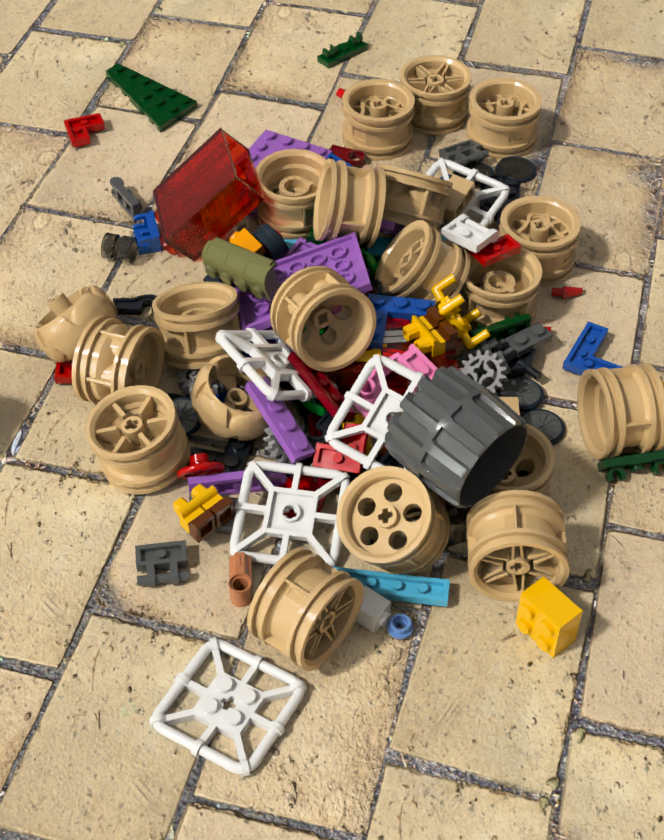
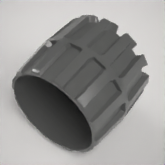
(456, 437)

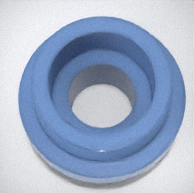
(400, 620)

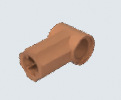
(240, 579)

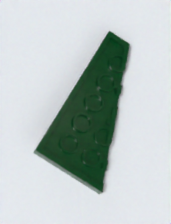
(151, 98)

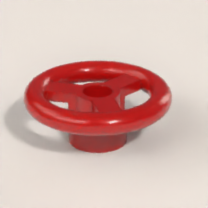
(200, 466)

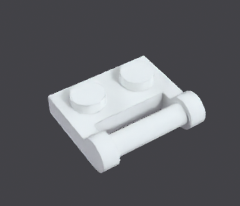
(469, 233)

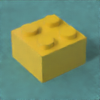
(548, 617)

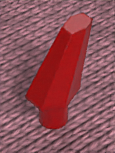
(566, 292)

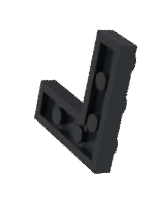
(234, 456)

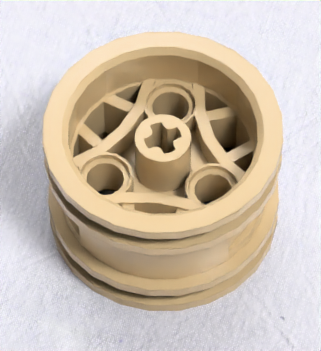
(504, 117)
(378, 119)
(545, 229)
(419, 261)

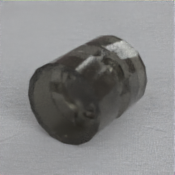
(120, 248)

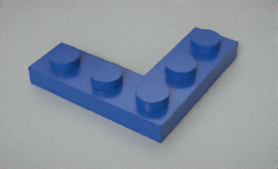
(396, 308)
(585, 348)

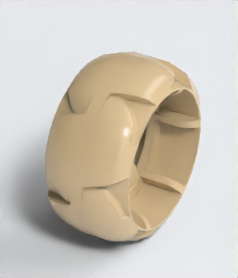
(63, 325)
(227, 418)

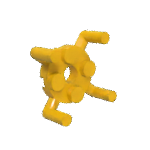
(449, 309)

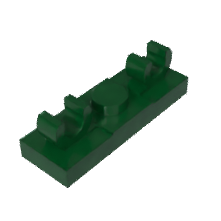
(342, 51)
(504, 328)
(634, 462)

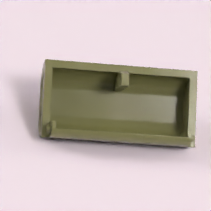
(241, 268)

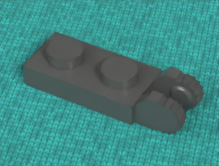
(125, 197)
(523, 341)

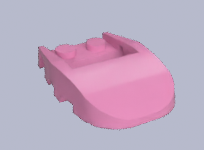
(412, 359)

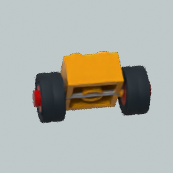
(262, 241)

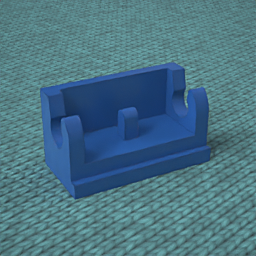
(147, 233)

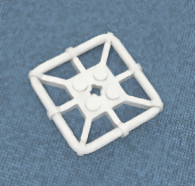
(499, 189)
(270, 358)
(376, 420)
(279, 502)
(233, 721)

